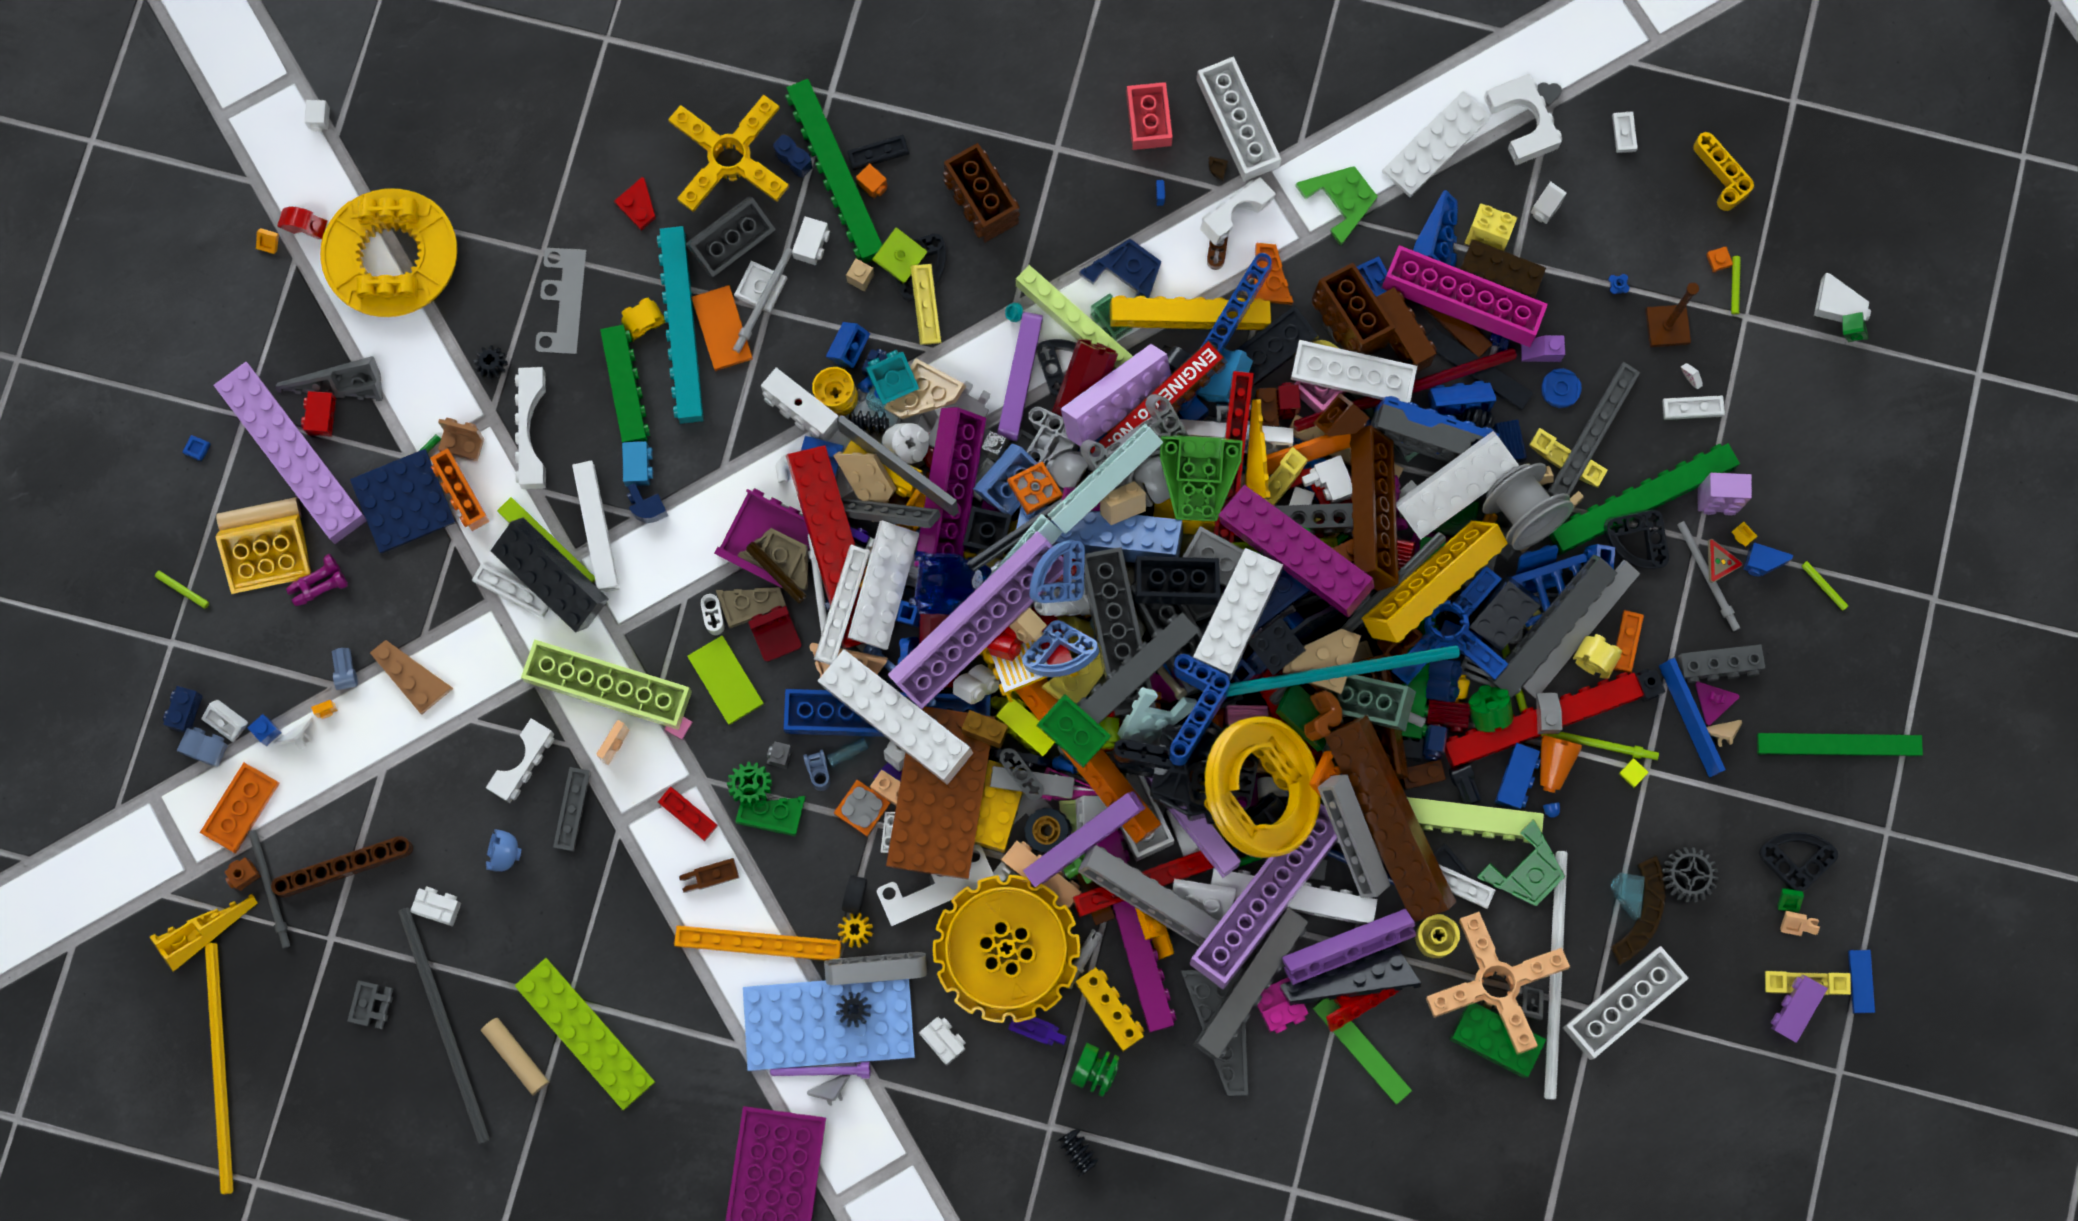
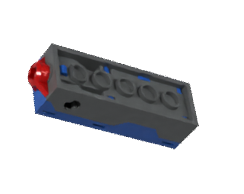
(1425, 429)

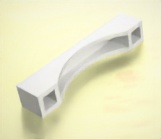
(531, 387)

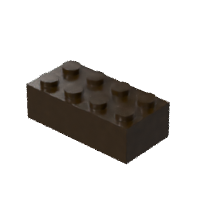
(1503, 268)

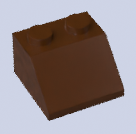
(1341, 418)

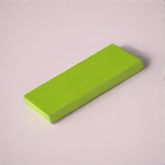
(725, 680)

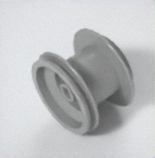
(1527, 505)

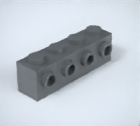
(1721, 662)

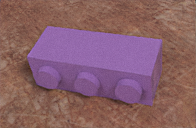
(1798, 1007)

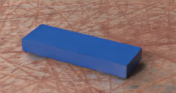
(1861, 981)

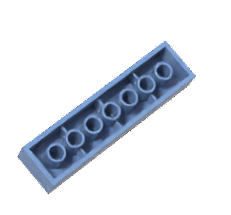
(1135, 535)

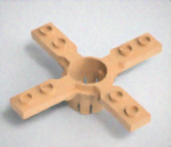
(1517, 976)

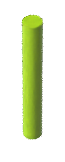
(1735, 285)
(1824, 585)
(182, 589)

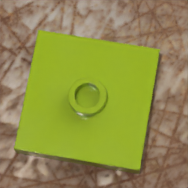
(899, 255)

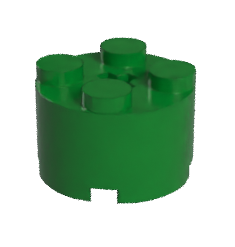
(1491, 708)

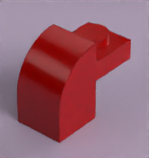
(302, 220)

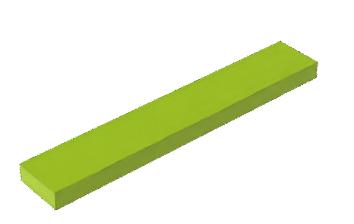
(512, 511)

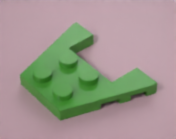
(1348, 193)

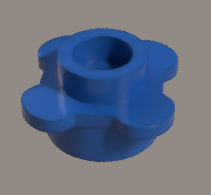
(1616, 289)

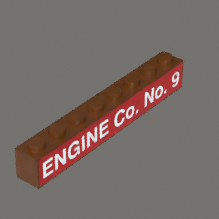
(1176, 388)

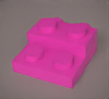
(1276, 1009)

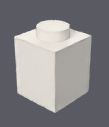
(317, 115)

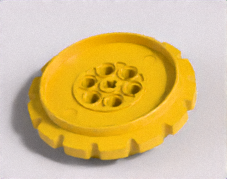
(965, 960)

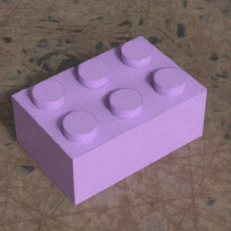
(1724, 493)

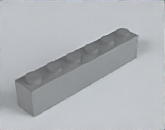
(1354, 836)

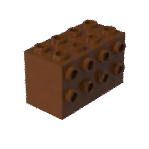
(981, 192)
(1352, 311)

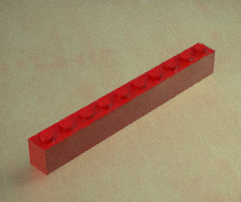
(1236, 429)
(1524, 727)

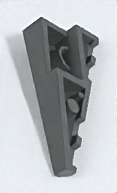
(351, 379)

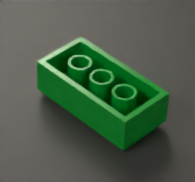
(1487, 1036)

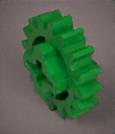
(749, 793)

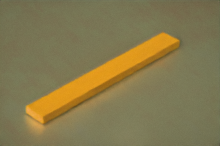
(757, 943)

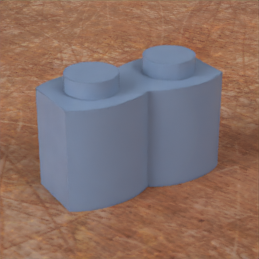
(202, 747)

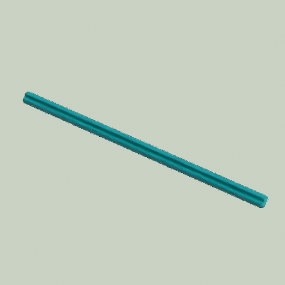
(1343, 670)

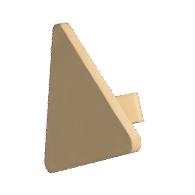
(1724, 731)

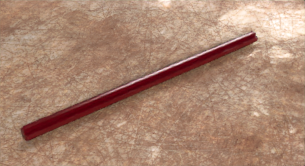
(1425, 382)

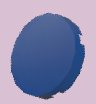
(1561, 388)

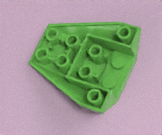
(1199, 473)

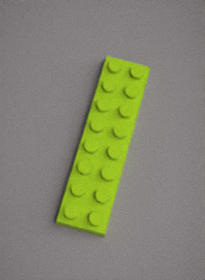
(584, 1034)

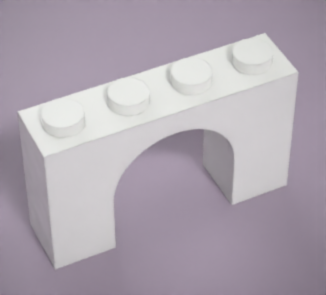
(1524, 93)

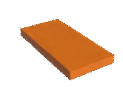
(721, 327)
(239, 807)

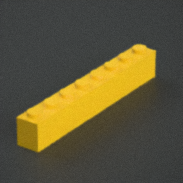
(1183, 313)

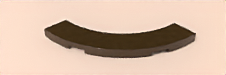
(1651, 913)

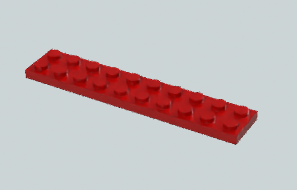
(824, 519)

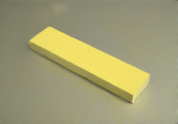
(925, 304)

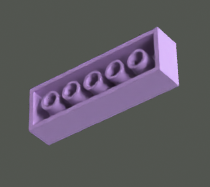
(1115, 395)

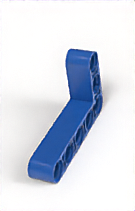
(1201, 709)

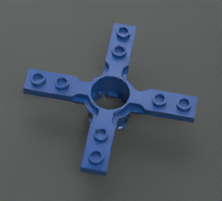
(1466, 641)

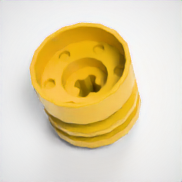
(835, 381)

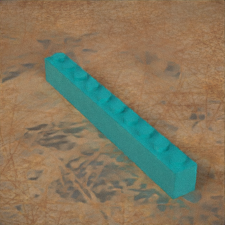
(681, 325)

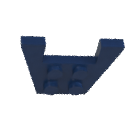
(1129, 264)

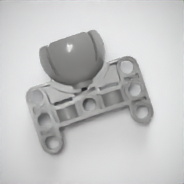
(1056, 450)
(1149, 473)

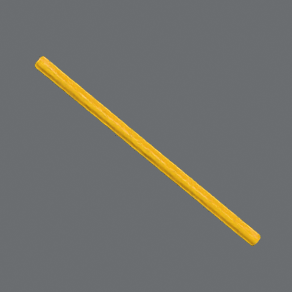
(219, 1068)

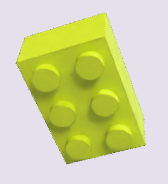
(1023, 727)

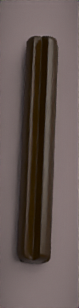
(776, 572)

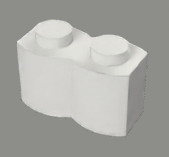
(975, 684)

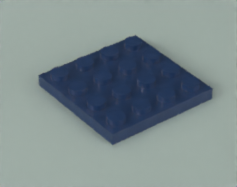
(402, 501)

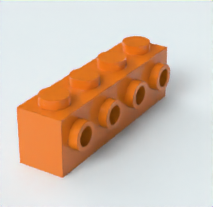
(460, 490)

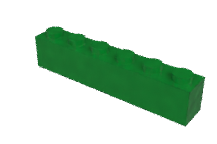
(624, 385)

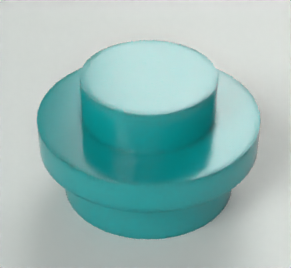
(1014, 312)

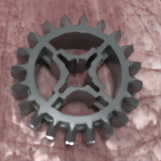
(1707, 876)

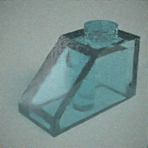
(1629, 893)

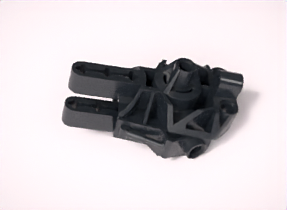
(1172, 782)

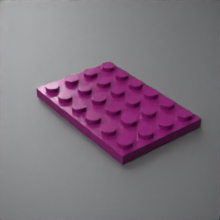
(775, 1166)

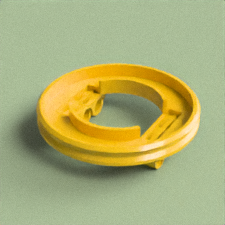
(1292, 768)

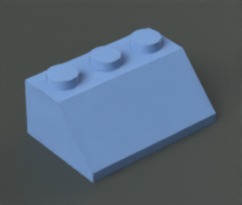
(994, 484)

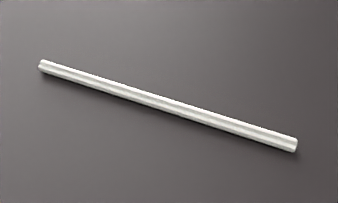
(1555, 984)

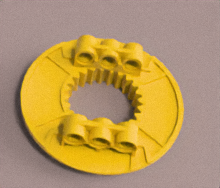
(388, 294)

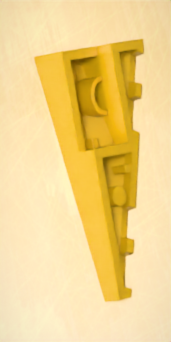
(1256, 464)
(186, 941)

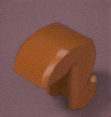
(1329, 716)

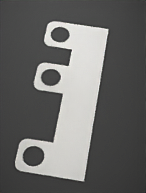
(942, 891)

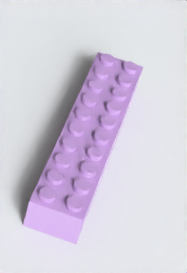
(290, 452)
(973, 624)
(1262, 905)

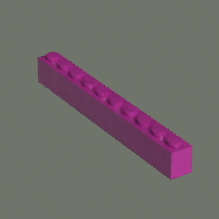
(1140, 953)

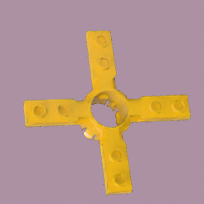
(714, 143)

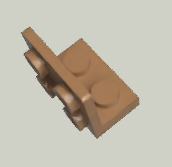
(461, 439)

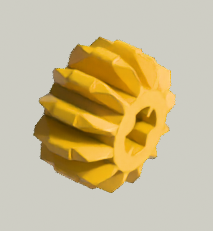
(847, 930)

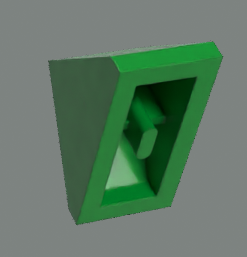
(1854, 327)

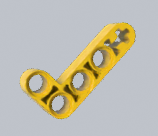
(1719, 169)

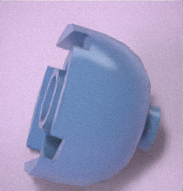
(503, 851)

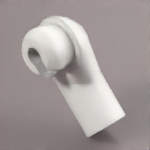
(781, 468)

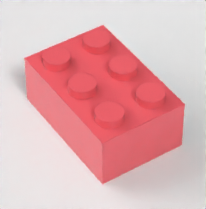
(1149, 116)

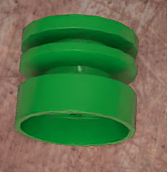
(1095, 1070)

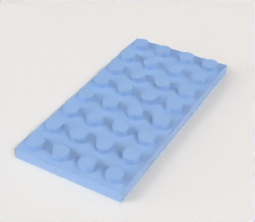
(800, 1026)

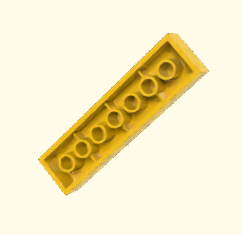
(1434, 581)

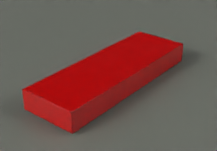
(687, 813)

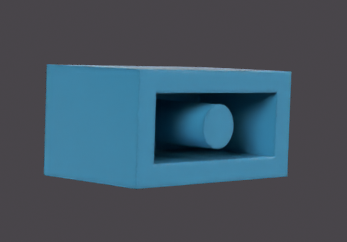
(636, 463)

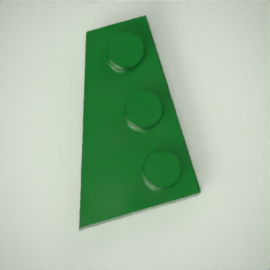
(773, 815)

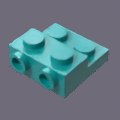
(891, 376)

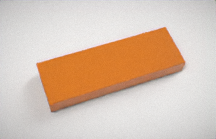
(1628, 640)

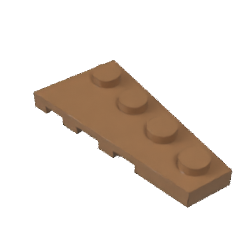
(413, 679)

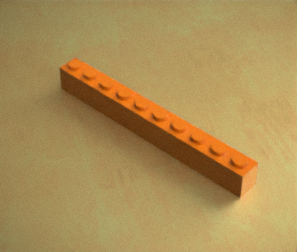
(1099, 771)

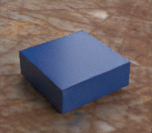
(1160, 192)
(196, 448)

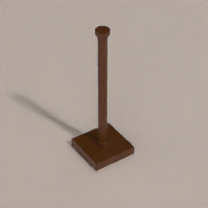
(1670, 323)

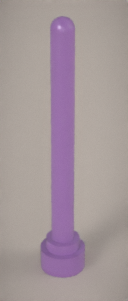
(861, 1070)

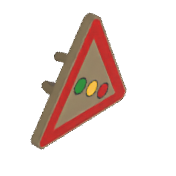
(1720, 561)

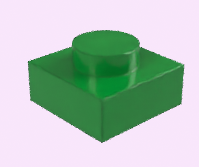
(1790, 900)

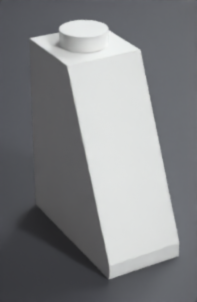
(1838, 300)

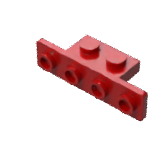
(1355, 1006)

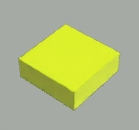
(1633, 772)

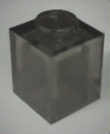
(995, 445)

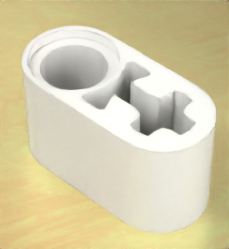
(716, 611)

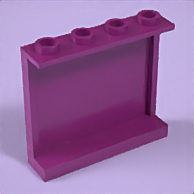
(752, 521)

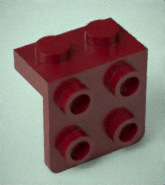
(775, 633)

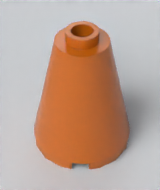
(1556, 761)

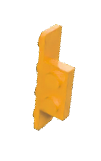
(1156, 930)

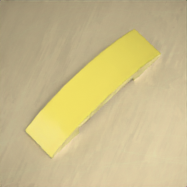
(1556, 453)
(1285, 475)
(1782, 982)

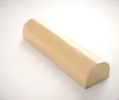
(258, 513)
(514, 1056)

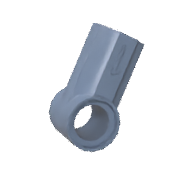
(344, 674)

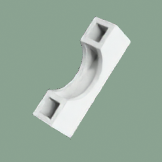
(1254, 197)
(508, 783)

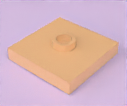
(612, 742)

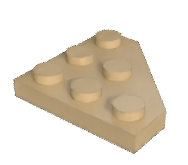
(934, 392)
(1325, 652)

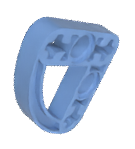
(1037, 582)
(1055, 639)

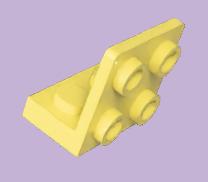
(1491, 227)

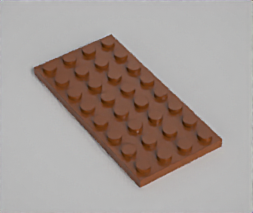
(936, 820)

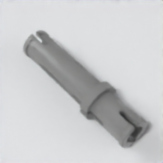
(1085, 953)

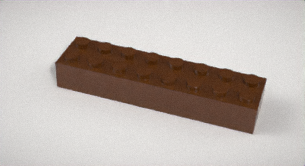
(1374, 506)

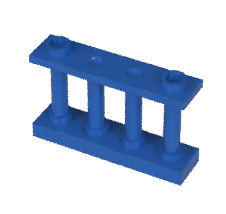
(1555, 570)

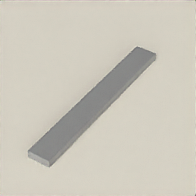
(1583, 627)

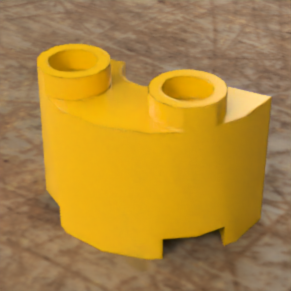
(642, 318)

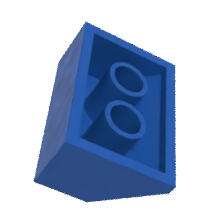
(1460, 397)

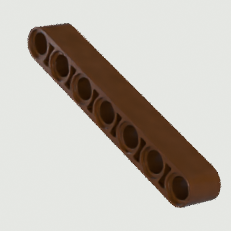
(332, 866)

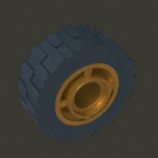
(1039, 821)

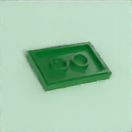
(1073, 730)

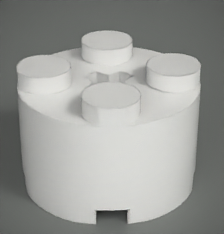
(916, 441)

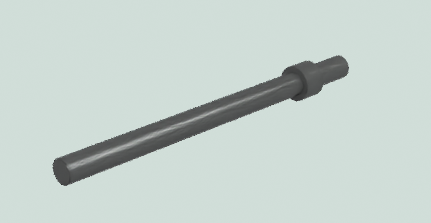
(280, 926)

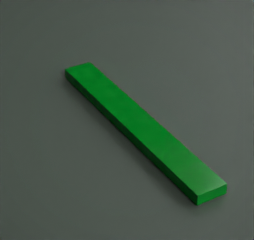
(1839, 744)

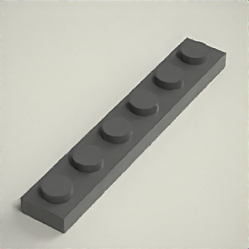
(890, 513)

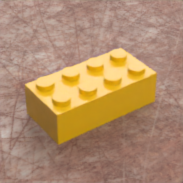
(996, 814)

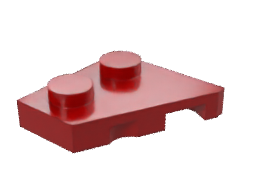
(637, 204)

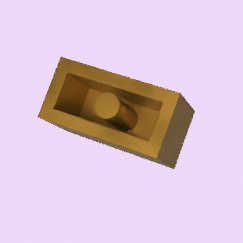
(984, 729)

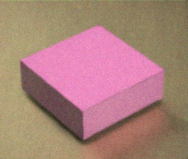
(684, 727)

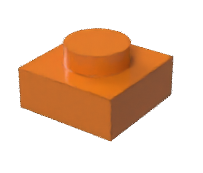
(1719, 259)

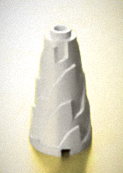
(1068, 608)

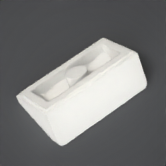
(224, 720)

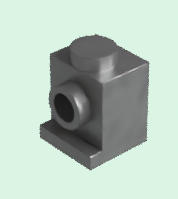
(779, 755)

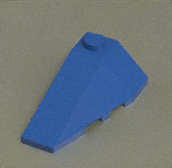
(1438, 233)

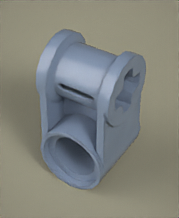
(817, 766)

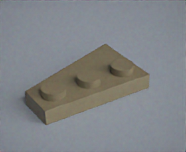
(742, 605)

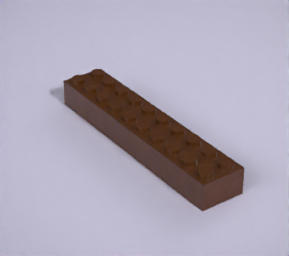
(1390, 819)

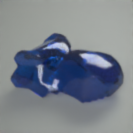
(944, 582)

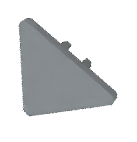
(830, 1090)

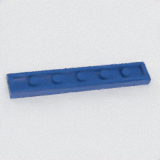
(1692, 717)

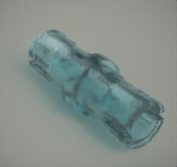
(847, 752)

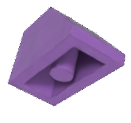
(1544, 349)

